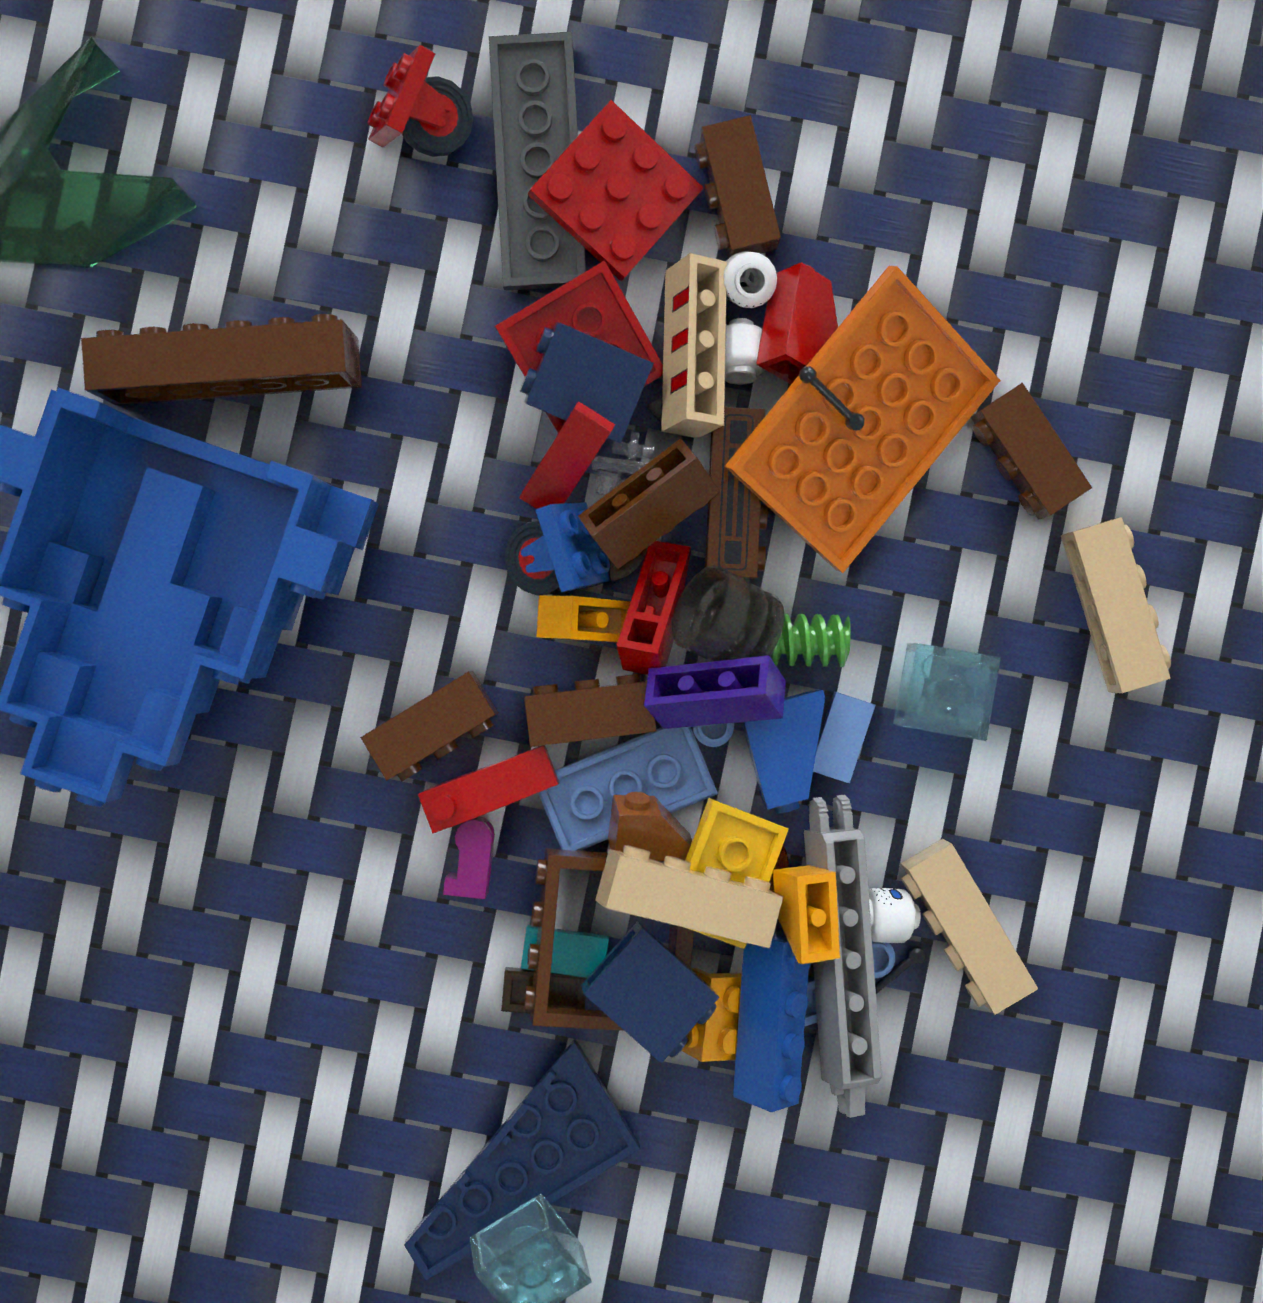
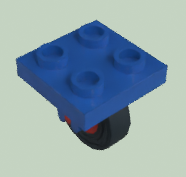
(555, 553)

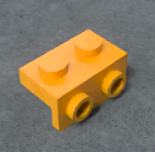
(718, 1035)

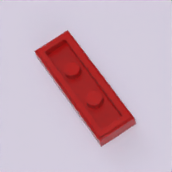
(567, 458)

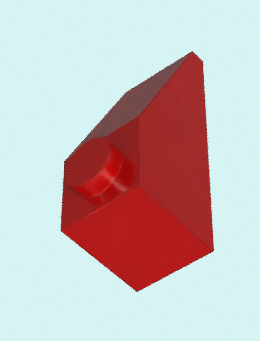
(647, 628)
(488, 789)

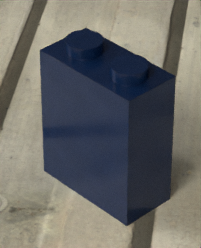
(585, 371)
(650, 993)

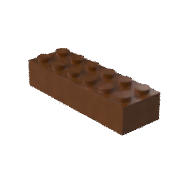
(221, 360)

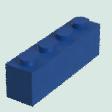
(771, 1025)

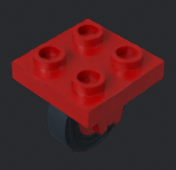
(426, 110)

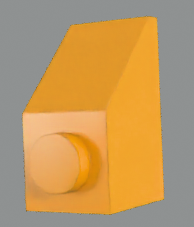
(580, 618)
(809, 912)

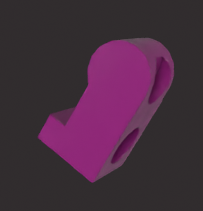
(476, 847)

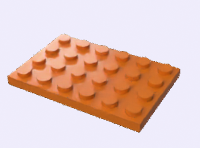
(913, 387)

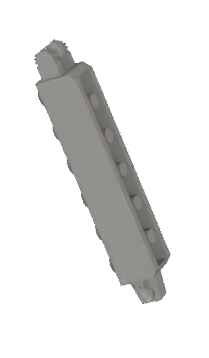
(847, 984)

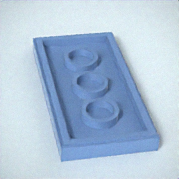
(654, 763)

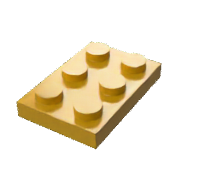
(735, 844)

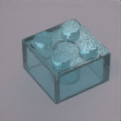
(947, 691)
(530, 1256)

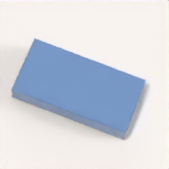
(842, 736)

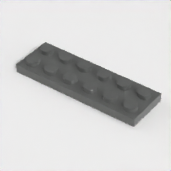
(531, 130)

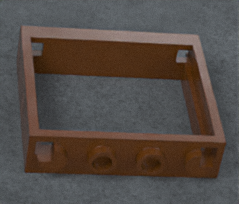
(541, 953)

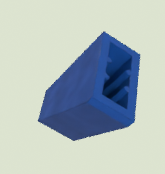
(786, 750)

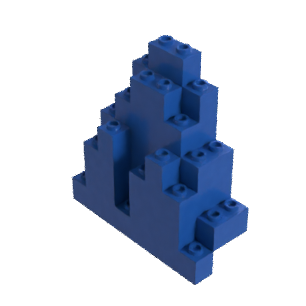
(149, 583)

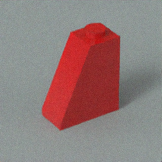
(796, 321)

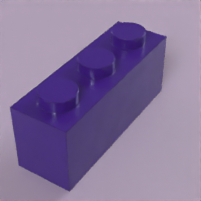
(715, 692)

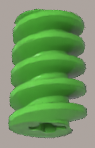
(814, 640)

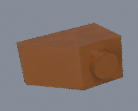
(647, 825)

